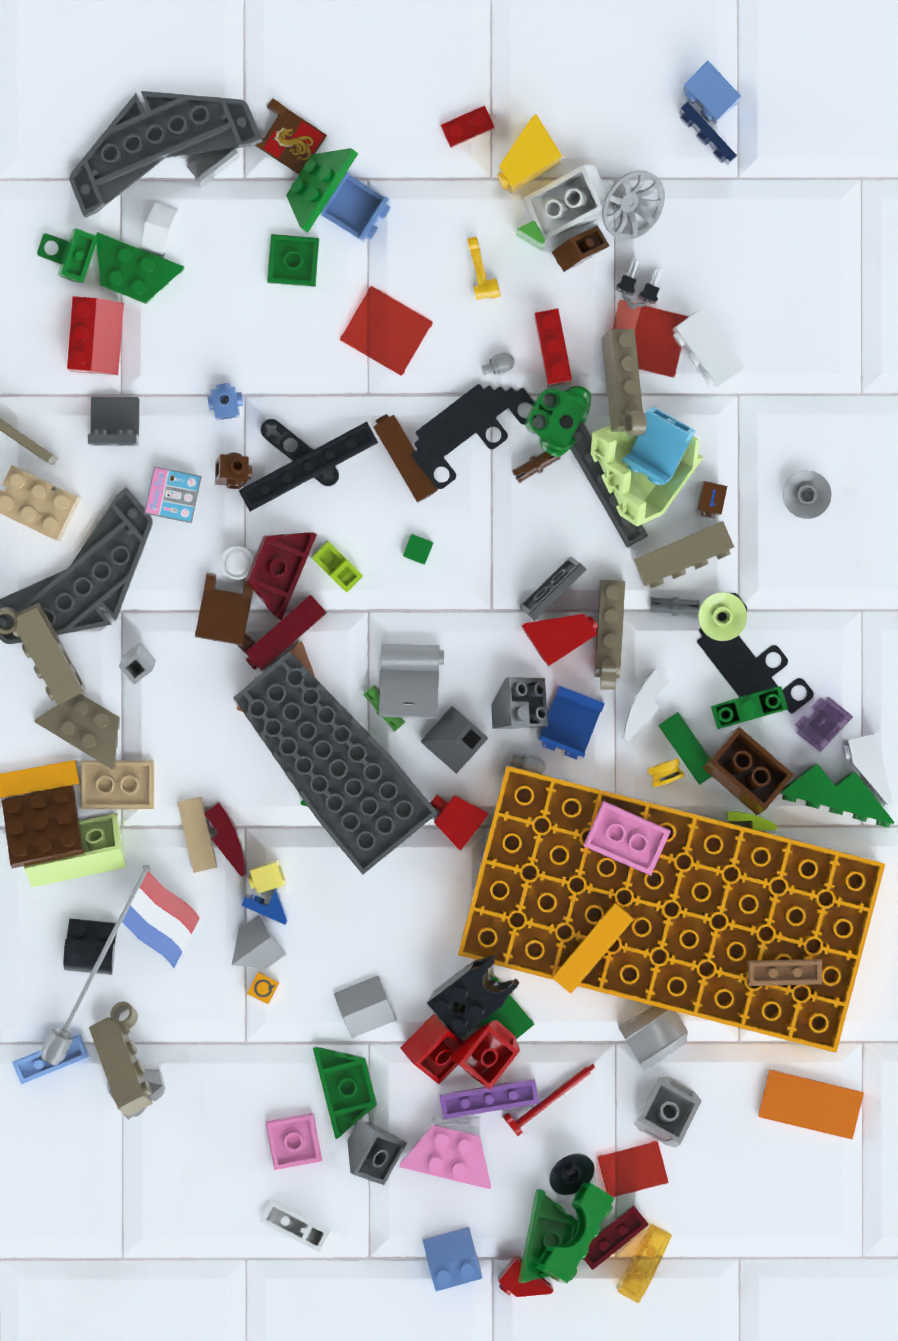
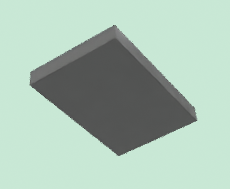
(552, 588)

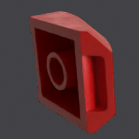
(487, 1053)

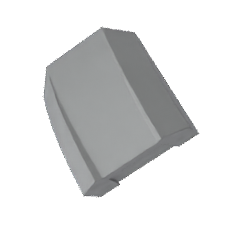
(654, 1035)
(668, 1111)

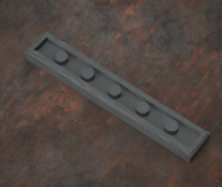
(592, 470)

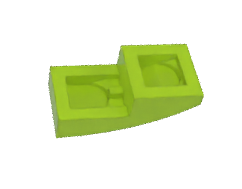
(337, 566)
(756, 822)

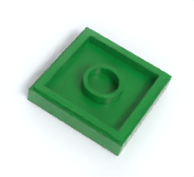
(293, 260)

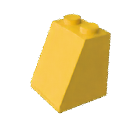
(528, 157)

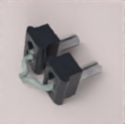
(650, 290)

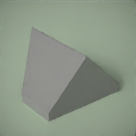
(256, 946)

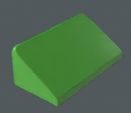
(531, 234)

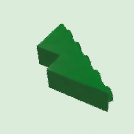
(846, 795)

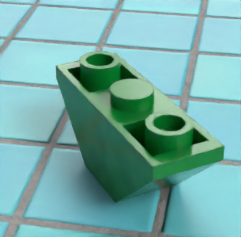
(749, 707)

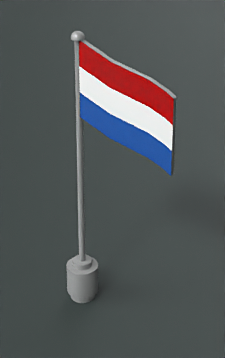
(155, 919)

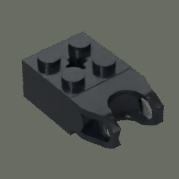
(470, 996)

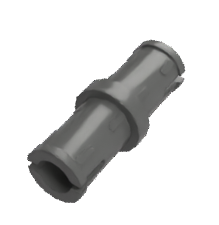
(675, 606)

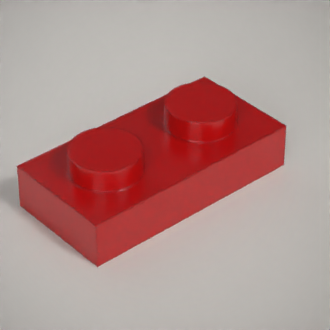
(467, 126)

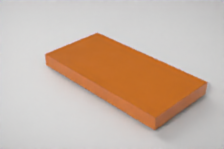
(810, 1104)

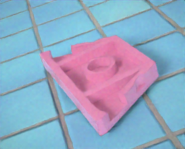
(449, 1155)

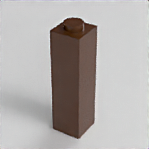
(401, 452)

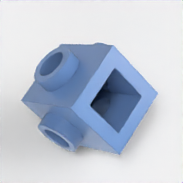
(229, 410)

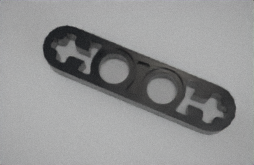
(301, 450)

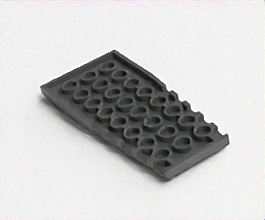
(334, 763)

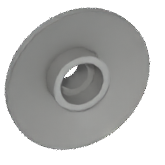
(819, 491)

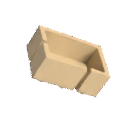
(36, 504)

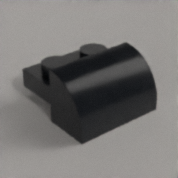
(84, 945)

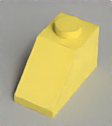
(267, 877)

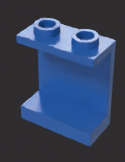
(570, 722)

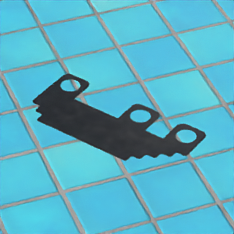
(459, 421)
(745, 671)

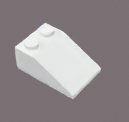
(568, 202)

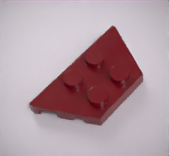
(278, 568)

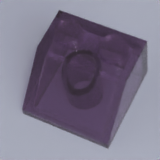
(822, 723)

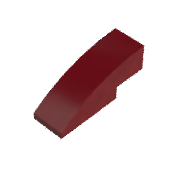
(228, 837)

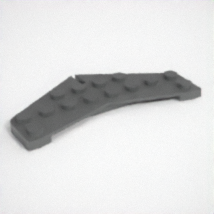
(143, 139)
(94, 578)

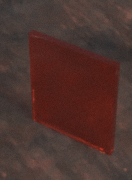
(386, 331)
(654, 336)

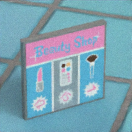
(173, 494)

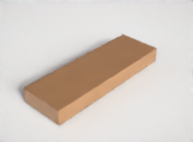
(784, 972)

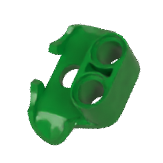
(572, 402)

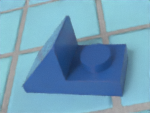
(273, 910)

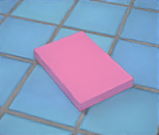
(627, 838)

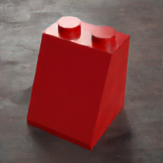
(559, 636)

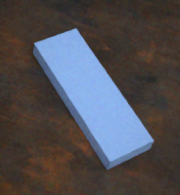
(34, 1066)

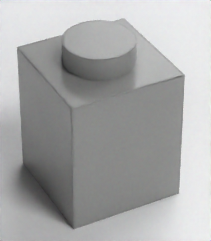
(137, 663)

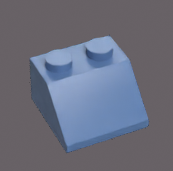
(711, 93)
(452, 1259)

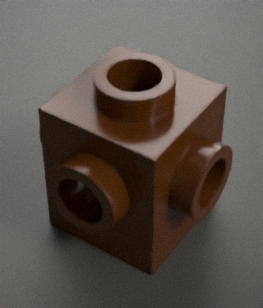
(232, 470)

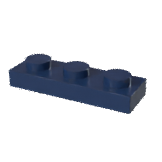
(707, 134)

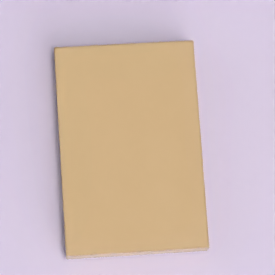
(125, 787)

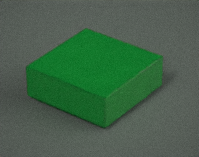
(418, 549)

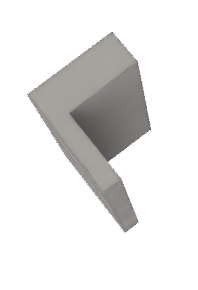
(211, 164)

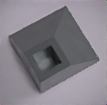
(520, 704)
(454, 739)

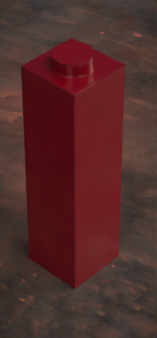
(285, 633)

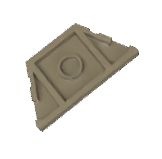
(85, 727)

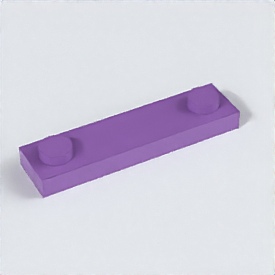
(485, 1100)

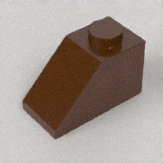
(580, 248)

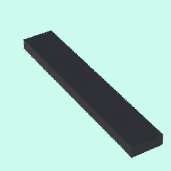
(308, 466)

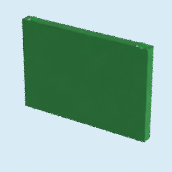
(511, 1017)

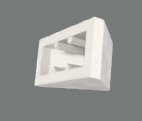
(158, 229)

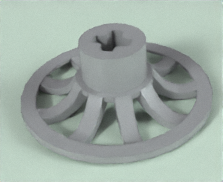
(628, 202)

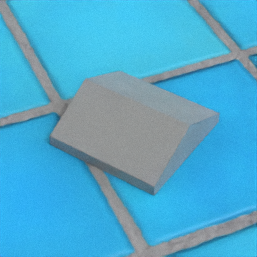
(364, 1006)

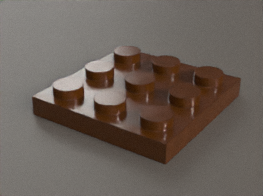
(42, 827)

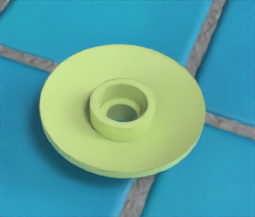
(735, 616)

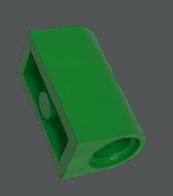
(71, 254)

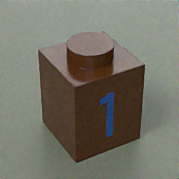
(711, 499)

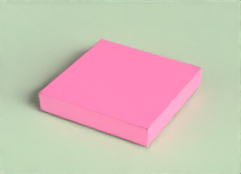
(293, 1141)

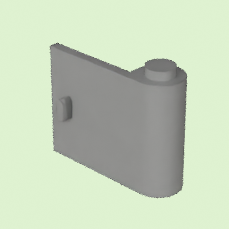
(409, 677)

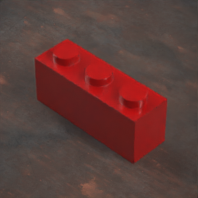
(552, 347)

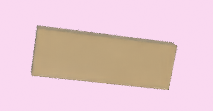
(197, 834)

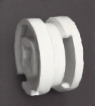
(236, 562)

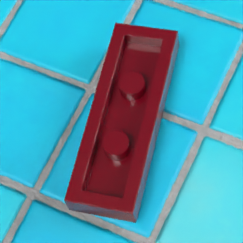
(615, 1236)

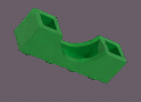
(591, 1208)

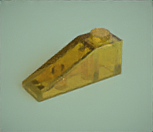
(644, 1263)

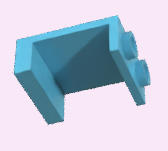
(660, 447)

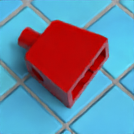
(458, 819)

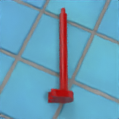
(516, 1125)

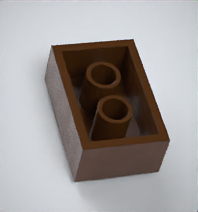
(748, 771)

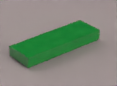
(686, 746)

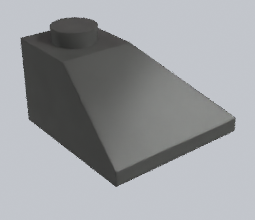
(373, 1152)

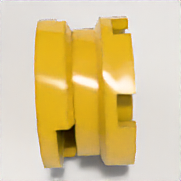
(663, 770)

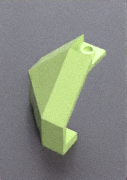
(636, 495)

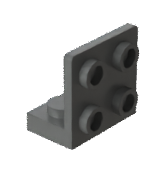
(114, 421)

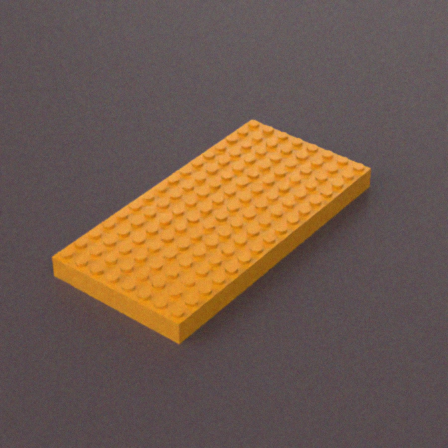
(697, 920)

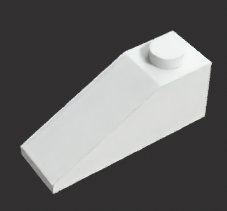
(868, 761)
(300, 1229)

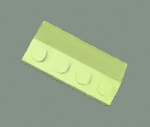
(102, 853)

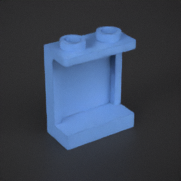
(356, 208)

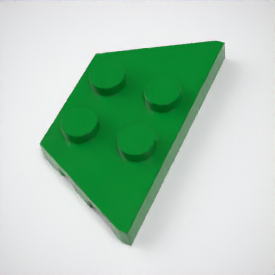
(317, 184)
(133, 270)
(345, 1087)
(547, 1227)

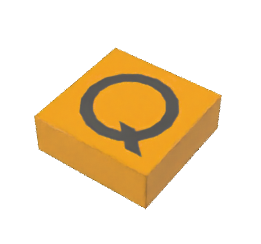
(263, 987)

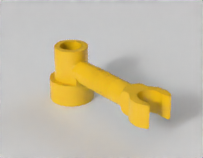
(485, 287)

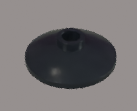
(570, 1173)

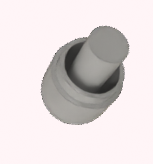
(499, 364)
(529, 763)

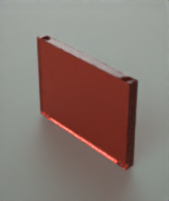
(633, 1169)

